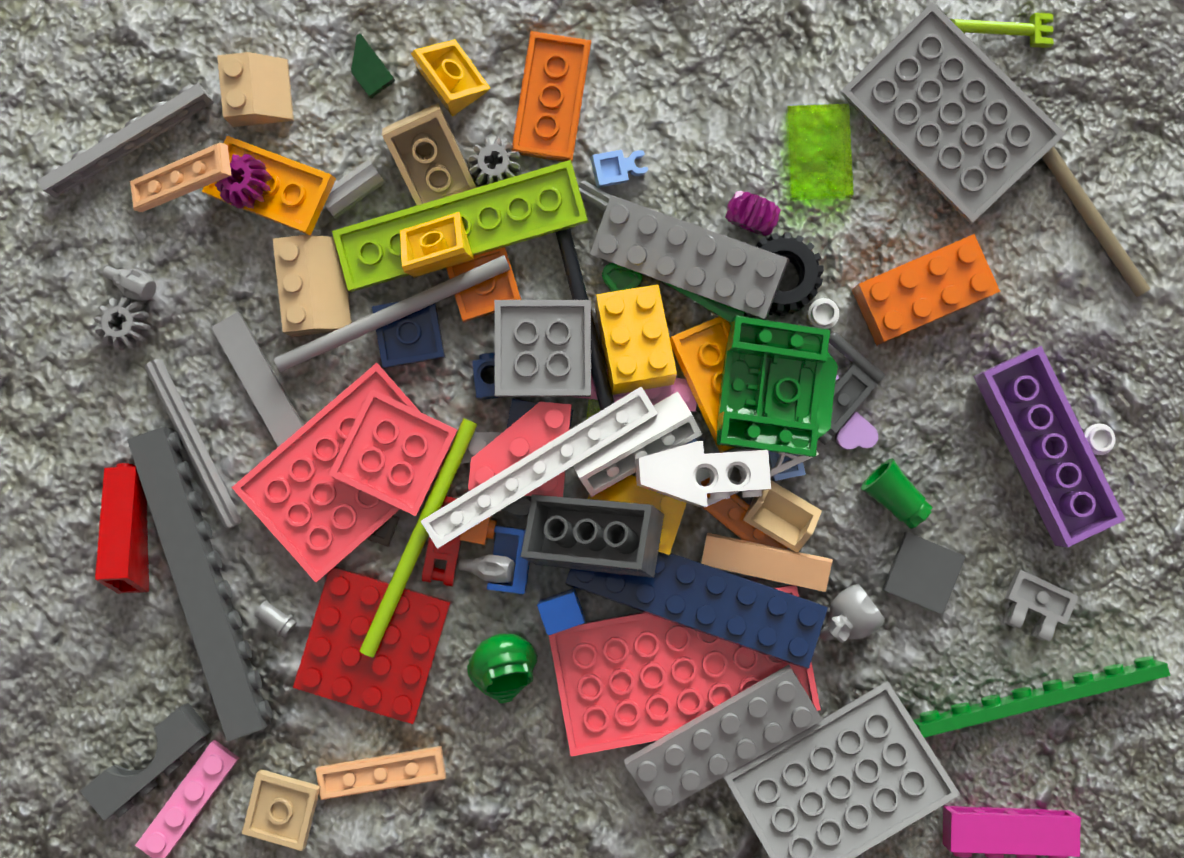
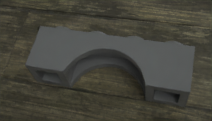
(116, 786)

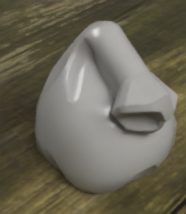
(852, 616)

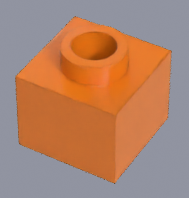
(480, 532)

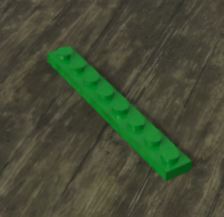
(1051, 693)

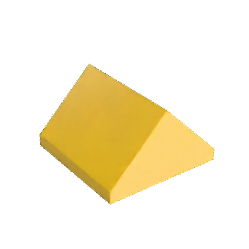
(450, 74)
(434, 245)

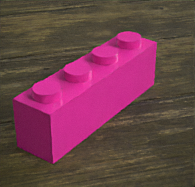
(1011, 832)

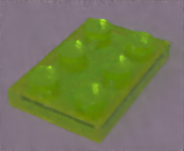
(819, 151)

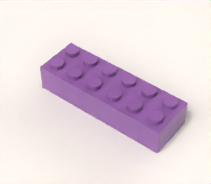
(1049, 448)

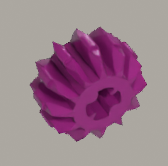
(246, 182)
(752, 213)

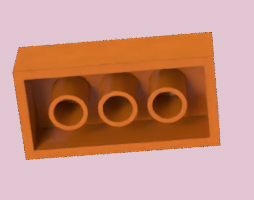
(925, 289)

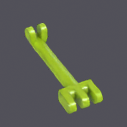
(1033, 29)

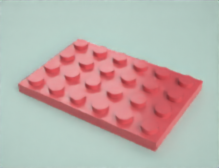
(298, 500)

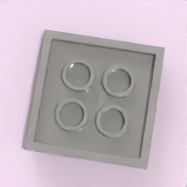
(542, 348)

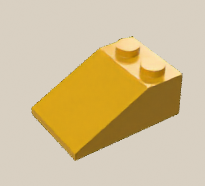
(629, 492)

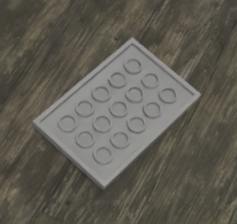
(952, 113)
(843, 782)

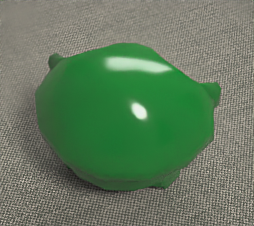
(502, 666)

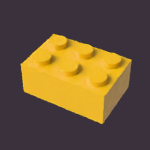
(635, 339)

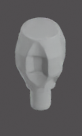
(132, 282)
(490, 568)

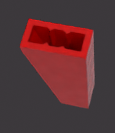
(123, 532)

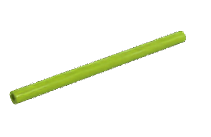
(417, 539)

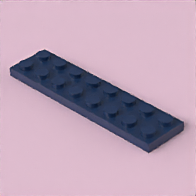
(716, 605)

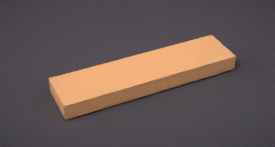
(181, 177)
(766, 562)
(381, 773)

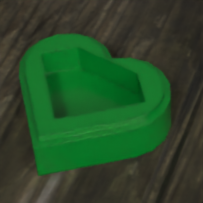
(620, 278)

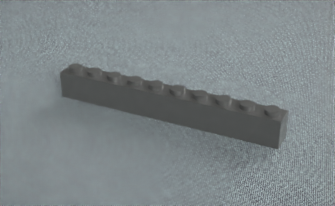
(200, 582)

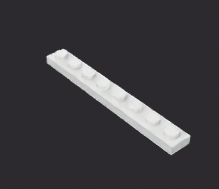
(539, 467)

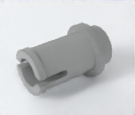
(275, 619)

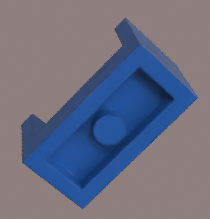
(509, 544)
(561, 611)

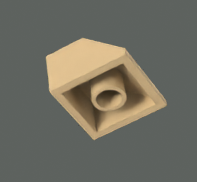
(254, 89)

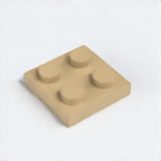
(281, 810)

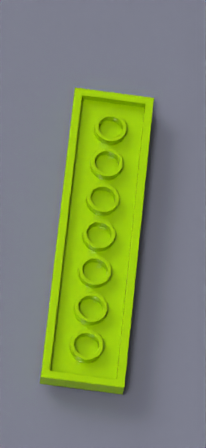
(491, 214)

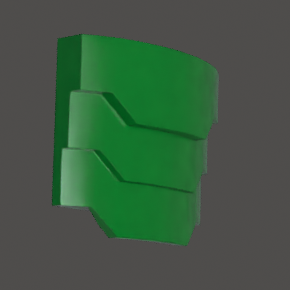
(776, 387)

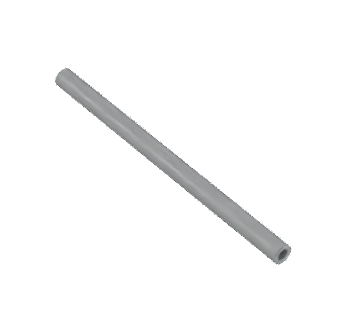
(391, 313)

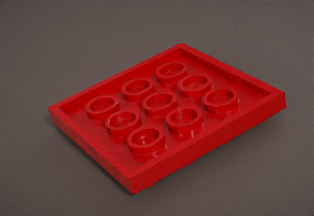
(399, 671)

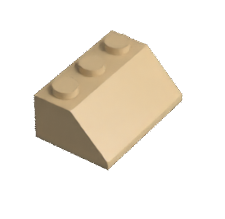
(310, 285)

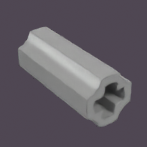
(353, 188)

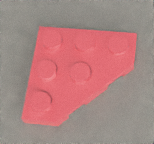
(526, 435)

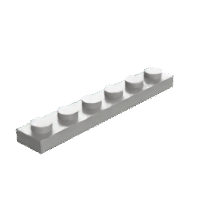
(134, 135)

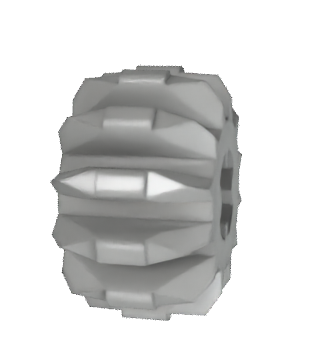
(487, 155)
(112, 320)

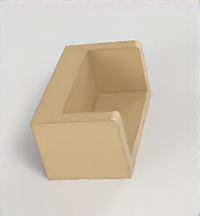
(783, 516)

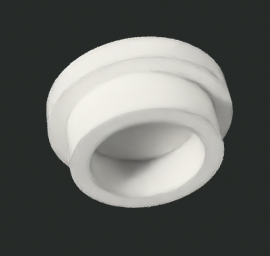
(823, 313)
(1100, 438)

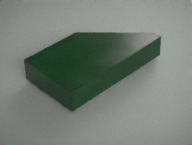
(369, 69)

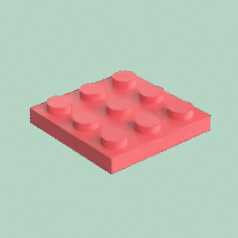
(393, 452)

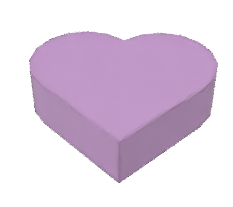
(856, 433)

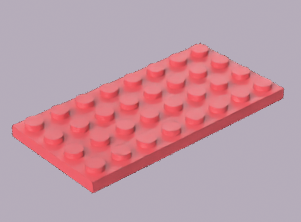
(647, 676)

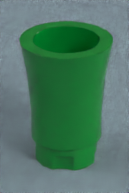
(897, 494)

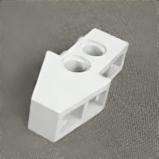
(674, 473)

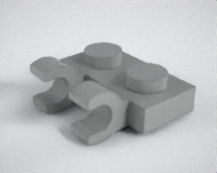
(1040, 597)

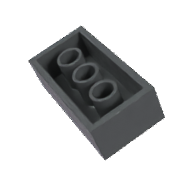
(593, 535)

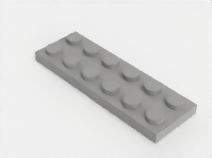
(689, 256)
(723, 739)

